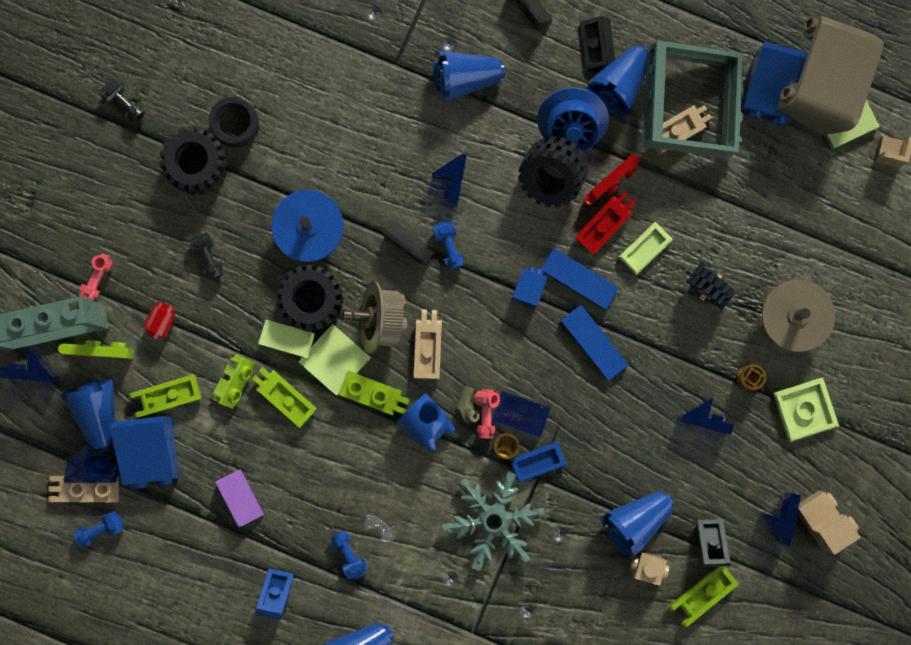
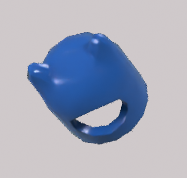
(425, 422)

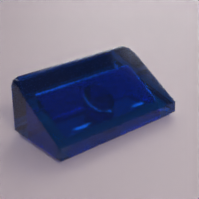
(521, 414)

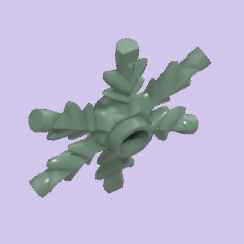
(489, 531)

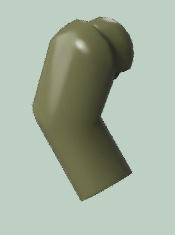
(466, 407)

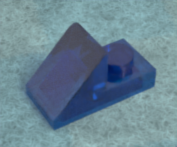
(453, 173)
(36, 369)
(699, 417)
(91, 469)
(784, 525)

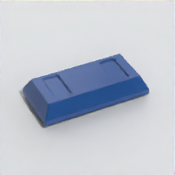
(538, 462)

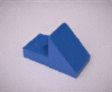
(274, 594)

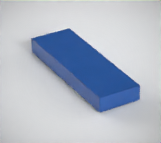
(579, 279)
(594, 342)

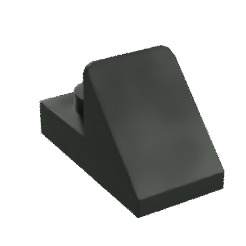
(712, 543)

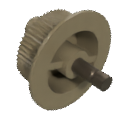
(379, 317)

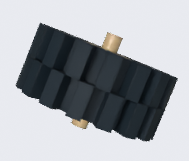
(710, 286)

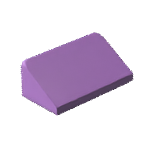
(239, 498)

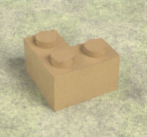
(825, 524)

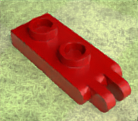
(610, 183)
(605, 223)

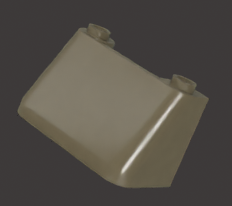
(833, 76)

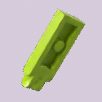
(372, 393)
(285, 397)

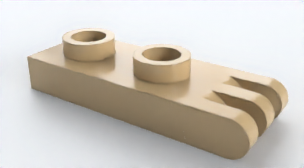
(83, 491)

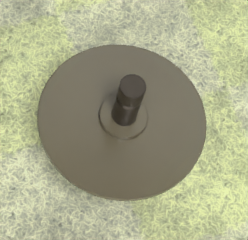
(798, 315)

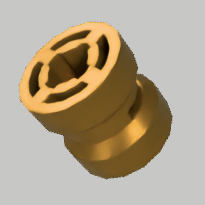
(746, 378)
(506, 446)

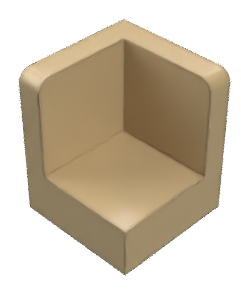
(894, 151)

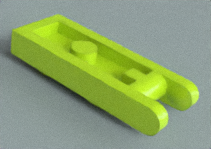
(94, 349)
(167, 395)
(704, 594)

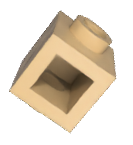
(649, 568)

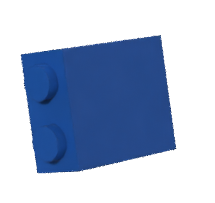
(769, 74)
(145, 451)

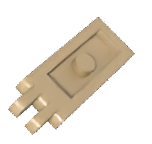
(684, 124)
(427, 347)

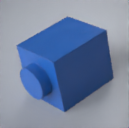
(530, 287)

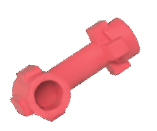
(101, 264)
(488, 400)

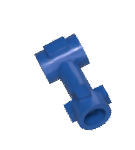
(444, 232)
(111, 523)
(355, 567)

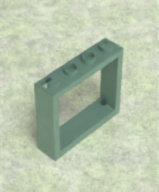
(655, 90)
(51, 323)

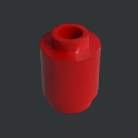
(159, 320)

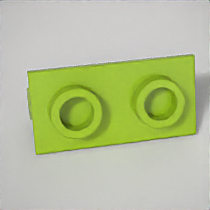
(230, 391)

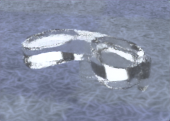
(387, 532)

